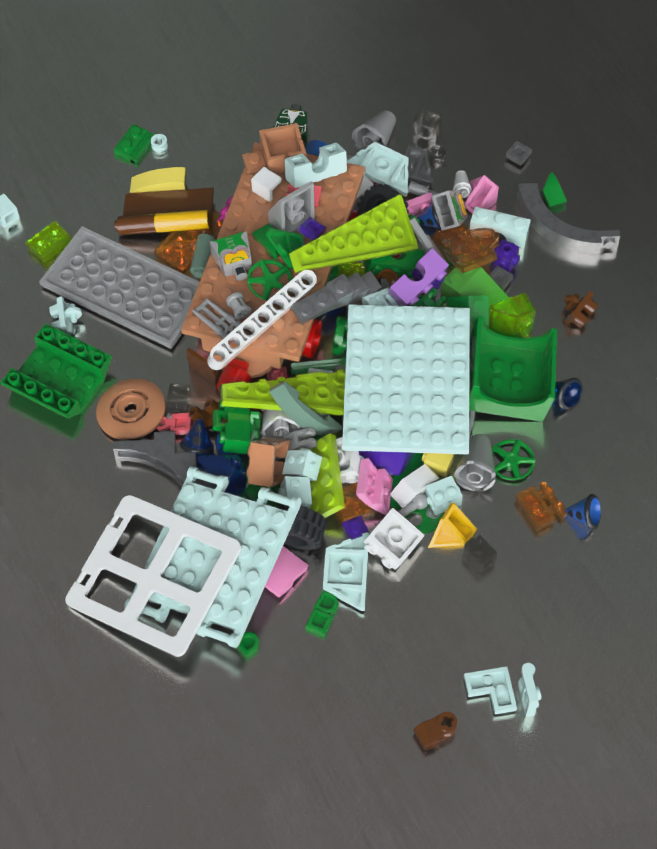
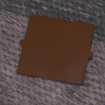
(200, 366)

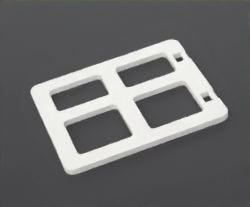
(151, 579)

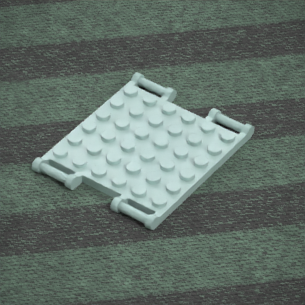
(256, 527)

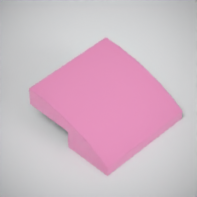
(374, 486)
(285, 572)

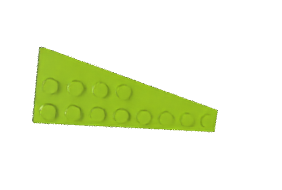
(372, 235)
(319, 391)

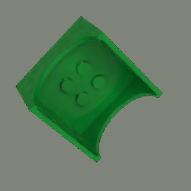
(511, 373)

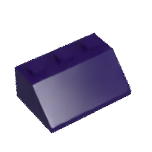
(393, 462)

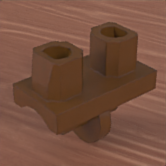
(576, 305)
(205, 414)

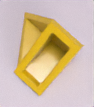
(453, 529)

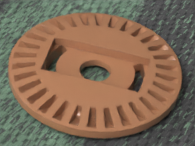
(130, 425)

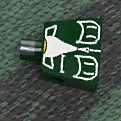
(293, 116)

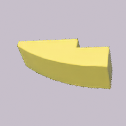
(159, 180)

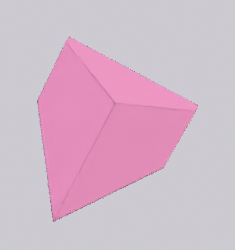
(483, 194)

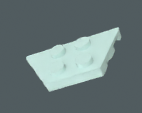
(384, 166)
(347, 571)

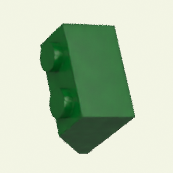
(478, 307)

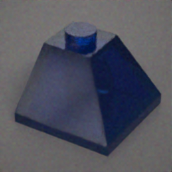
(226, 465)

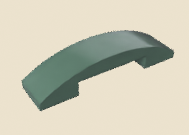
(301, 414)

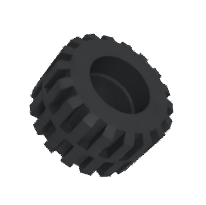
(376, 197)
(306, 529)

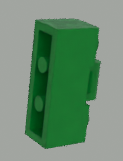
(235, 430)

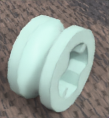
(159, 138)

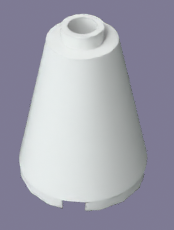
(276, 424)

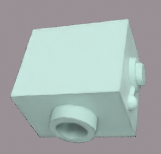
(302, 464)
(297, 487)
(442, 494)

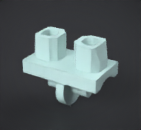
(67, 315)

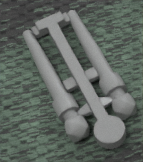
(219, 322)

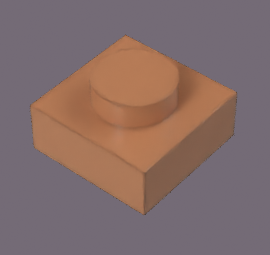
(253, 161)

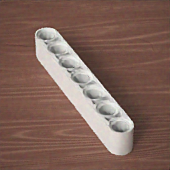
(255, 325)

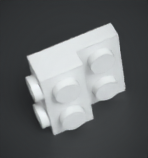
(349, 463)
(393, 539)

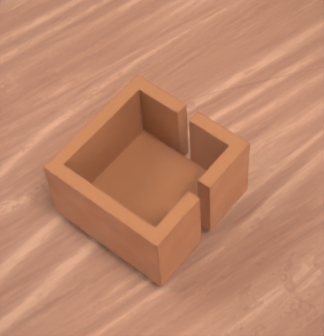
(280, 144)
(263, 467)

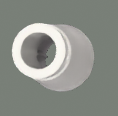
(462, 184)

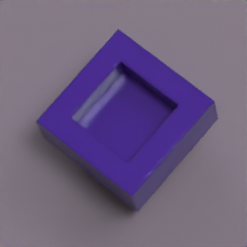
(311, 229)
(355, 527)

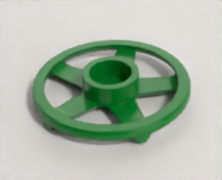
(268, 280)
(512, 459)

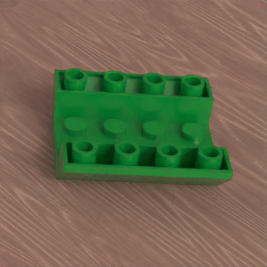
(60, 372)

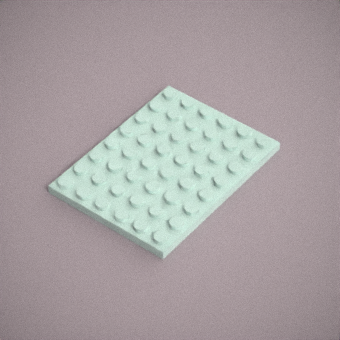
(407, 379)

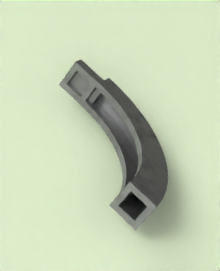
(558, 231)

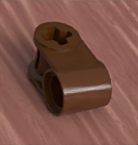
(433, 732)

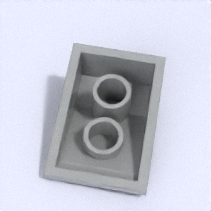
(293, 209)

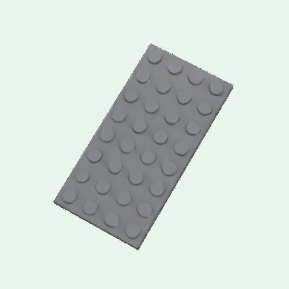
(122, 286)

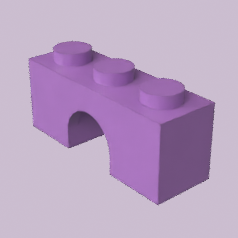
(432, 268)

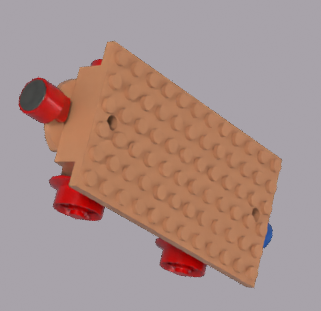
(248, 213)

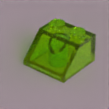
(512, 316)

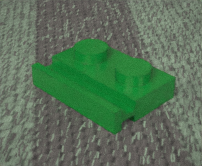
(134, 143)

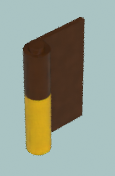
(166, 211)

